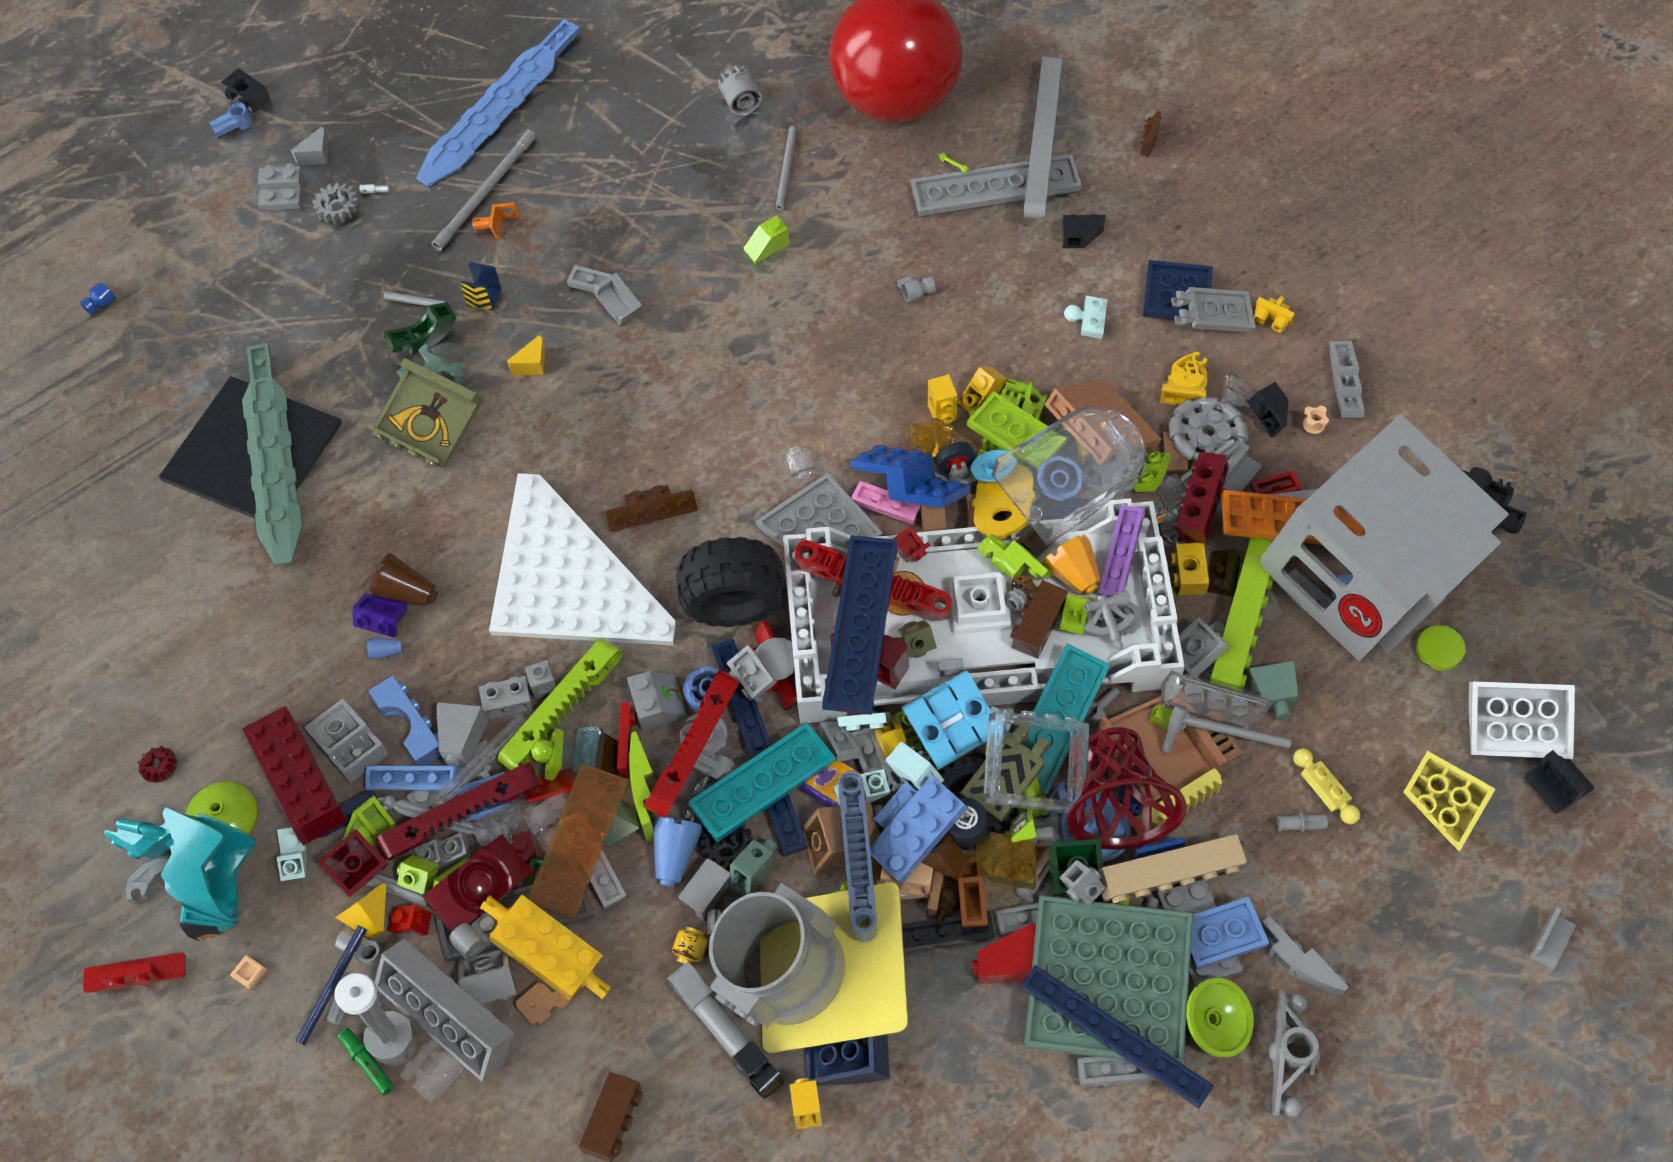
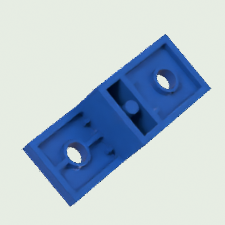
(910, 476)

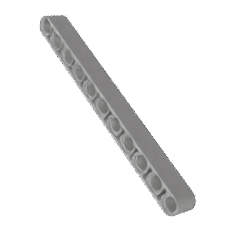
(1043, 138)

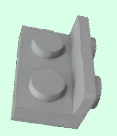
(751, 673)

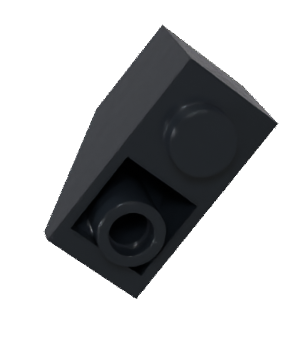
(1081, 229)
(1271, 408)

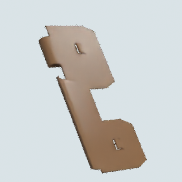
(539, 1001)

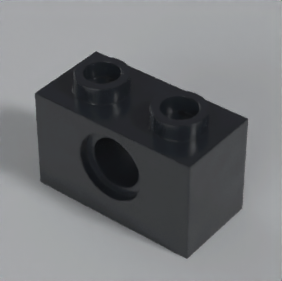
(245, 90)

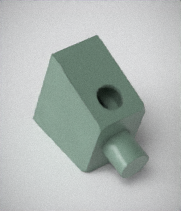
(1276, 683)
(752, 867)

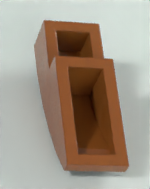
(972, 895)

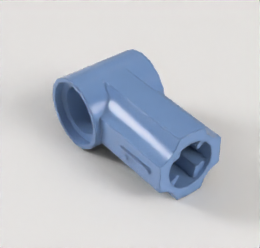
(237, 117)

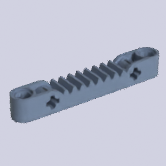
(857, 856)

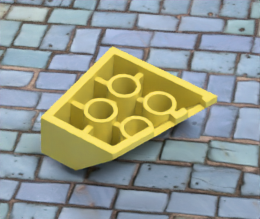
(1448, 797)

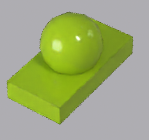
(550, 752)

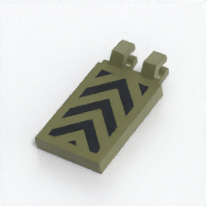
(1018, 771)

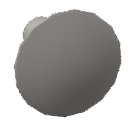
(777, 657)

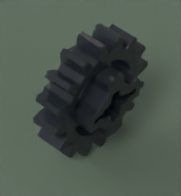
(725, 853)

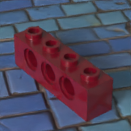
(1215, 469)

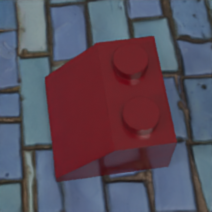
(352, 863)

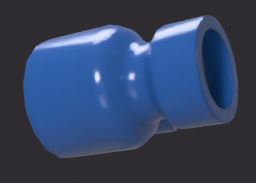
(100, 297)

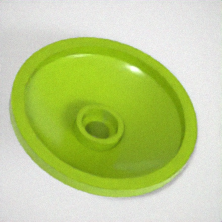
(236, 805)
(1229, 1015)

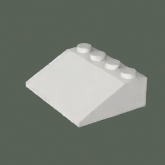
(1521, 719)

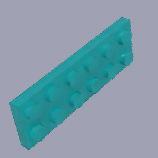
(1066, 694)
(761, 782)

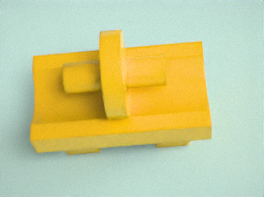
(1275, 311)

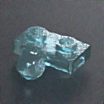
(585, 750)

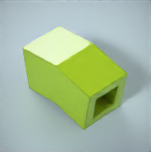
(1161, 716)

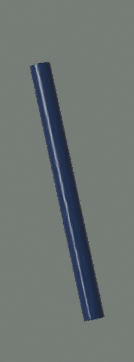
(331, 985)

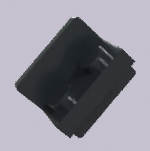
(1558, 782)

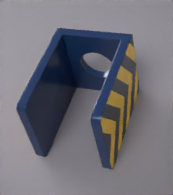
(485, 289)

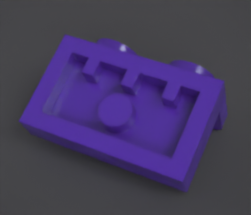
(378, 614)

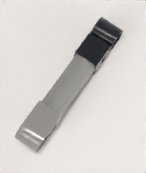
(744, 1053)

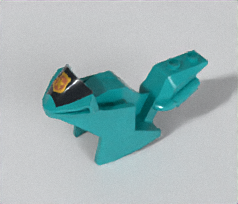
(207, 892)

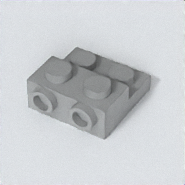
(280, 187)

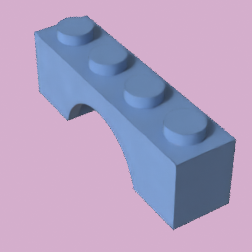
(392, 702)

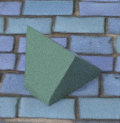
(623, 824)

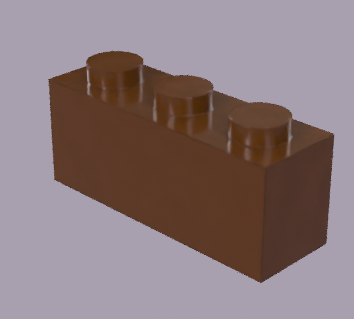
(1038, 619)
(611, 1117)

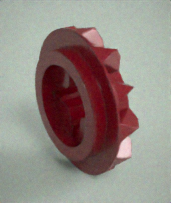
(166, 767)

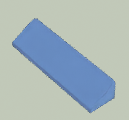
(409, 777)

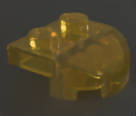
(930, 437)

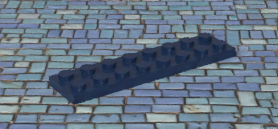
(860, 625)

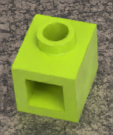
(417, 874)

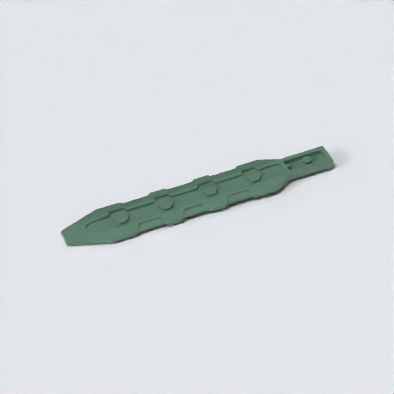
(270, 453)

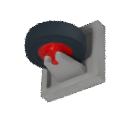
(955, 463)

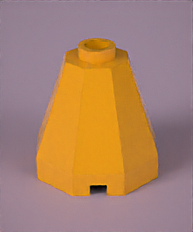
(1075, 565)

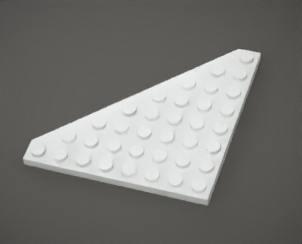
(566, 581)

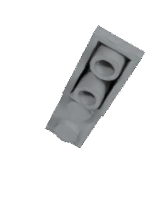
(1308, 967)

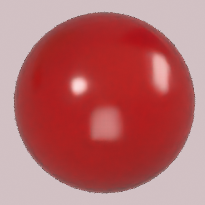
(895, 57)

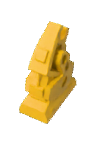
(1185, 380)

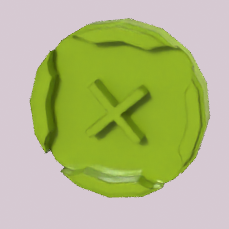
(1440, 647)

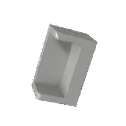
(617, 299)

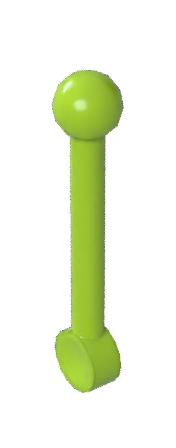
(964, 168)

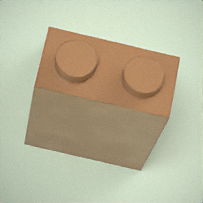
(825, 838)

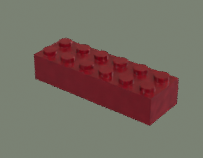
(294, 775)

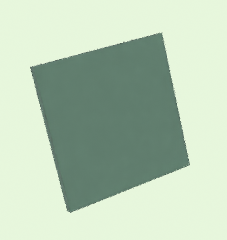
(1120, 960)

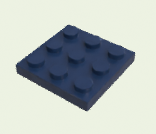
(1166, 279)

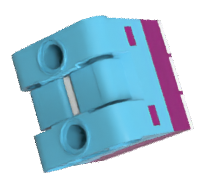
(950, 719)

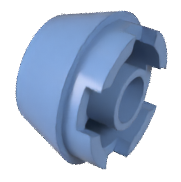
(697, 685)

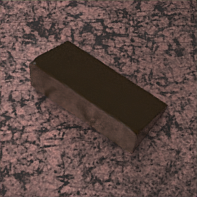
(1224, 572)
(608, 754)

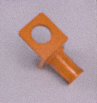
(494, 221)

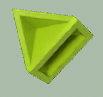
(370, 821)

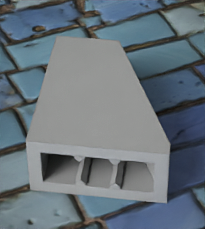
(459, 732)

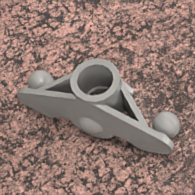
(1283, 1059)

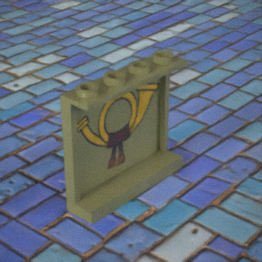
(426, 415)

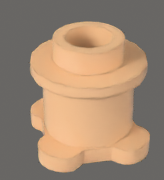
(1315, 420)

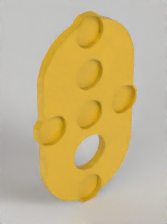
(989, 501)

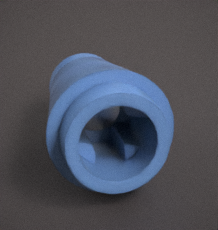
(383, 647)

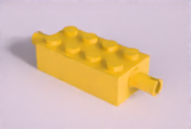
(545, 947)

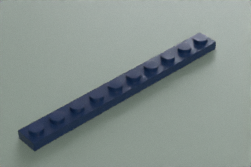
(756, 741)

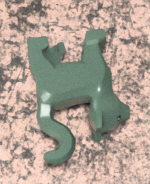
(439, 365)

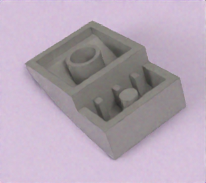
(346, 740)

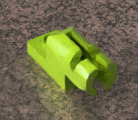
(1012, 559)

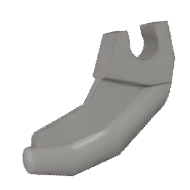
(143, 877)

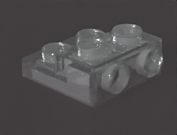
(544, 818)

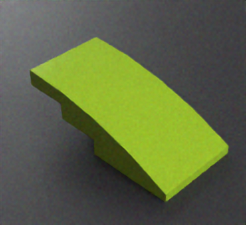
(642, 784)

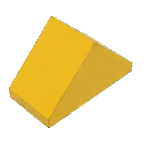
(529, 359)

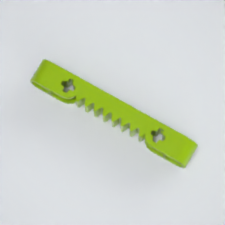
(596, 662)

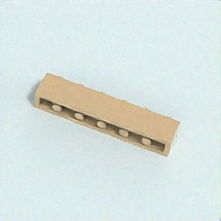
(1170, 868)

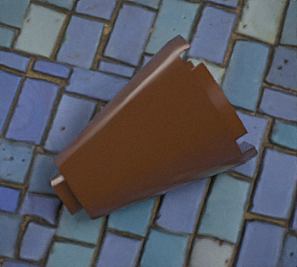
(402, 583)

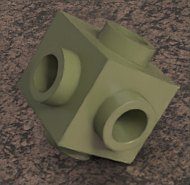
(918, 638)

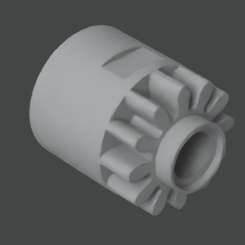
(740, 90)

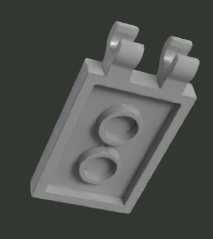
(1215, 309)

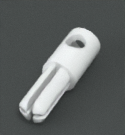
(372, 188)

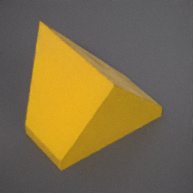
(367, 912)

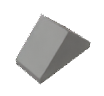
(313, 149)

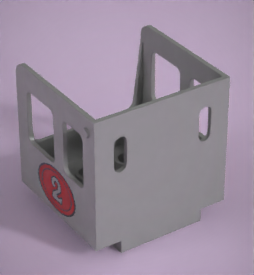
(1416, 542)

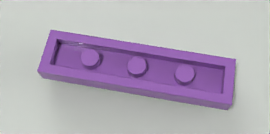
(1121, 550)

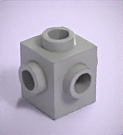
(1087, 885)

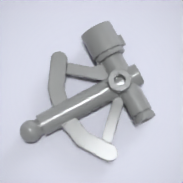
(1106, 607)

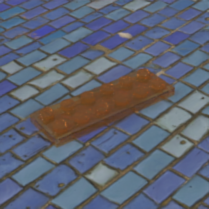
(578, 841)

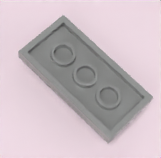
(1196, 899)

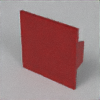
(561, 784)

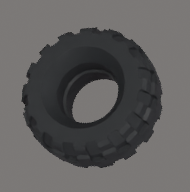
(730, 582)

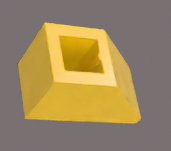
(981, 387)

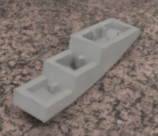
(1346, 379)

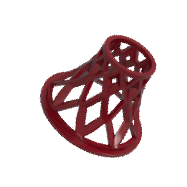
(1146, 775)

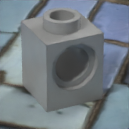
(540, 679)

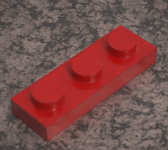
(627, 720)

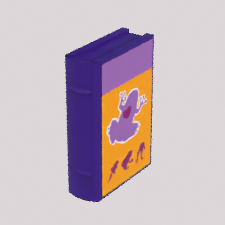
(822, 784)

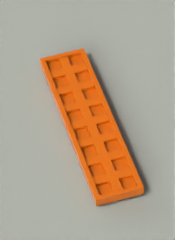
(1265, 515)

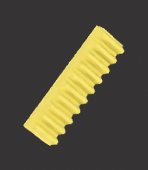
(1192, 792)

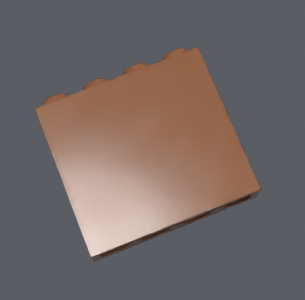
(1104, 396)
(1190, 756)

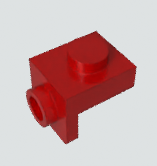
(911, 545)
(410, 919)

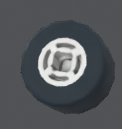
(971, 831)

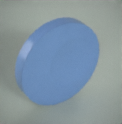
(1123, 828)

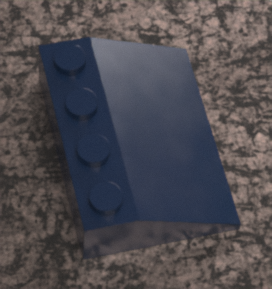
(849, 1061)

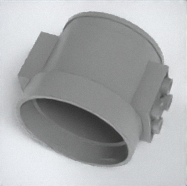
(807, 984)

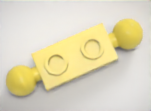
(1326, 786)

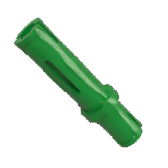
(359, 1054)

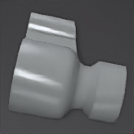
(914, 289)

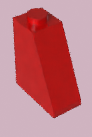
(1007, 958)

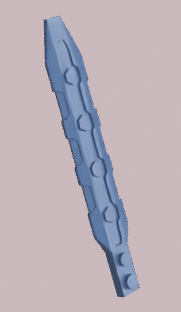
(494, 107)

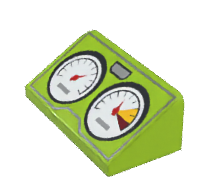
(1023, 826)

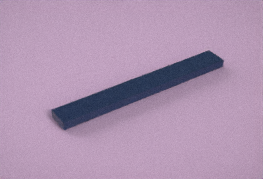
(1117, 1037)

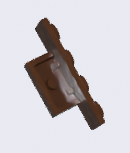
(650, 506)

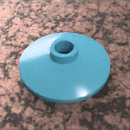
(984, 464)

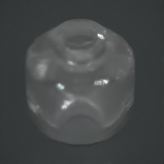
(799, 463)

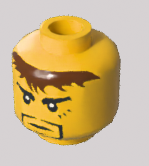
(690, 945)

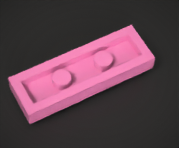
(878, 501)

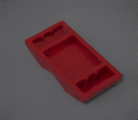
(489, 872)

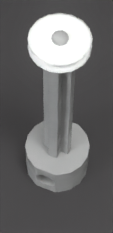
(388, 1034)

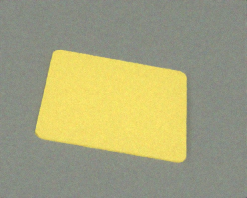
(873, 985)

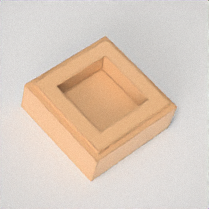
(248, 972)

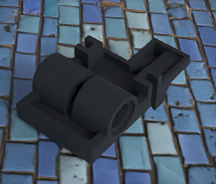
(1500, 494)

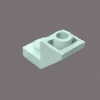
(911, 765)
(874, 786)
(293, 856)

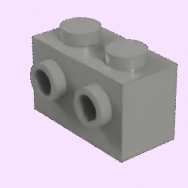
(506, 698)

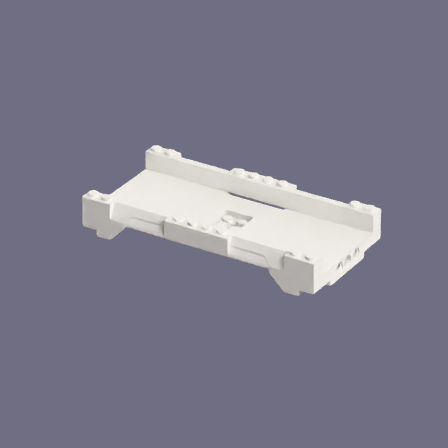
(983, 628)

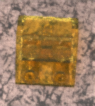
(1007, 860)

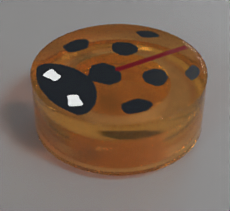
(1024, 584)

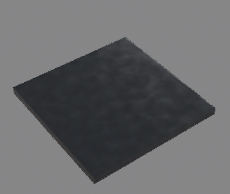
(215, 453)

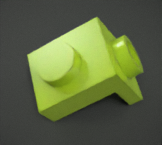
(1074, 614)

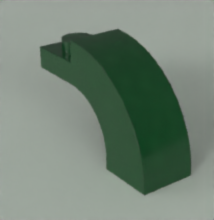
(428, 330)

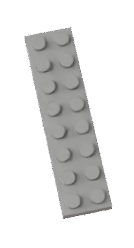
(989, 186)

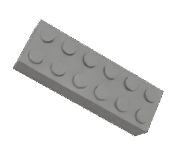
(443, 1009)

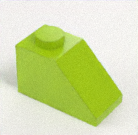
(767, 239)

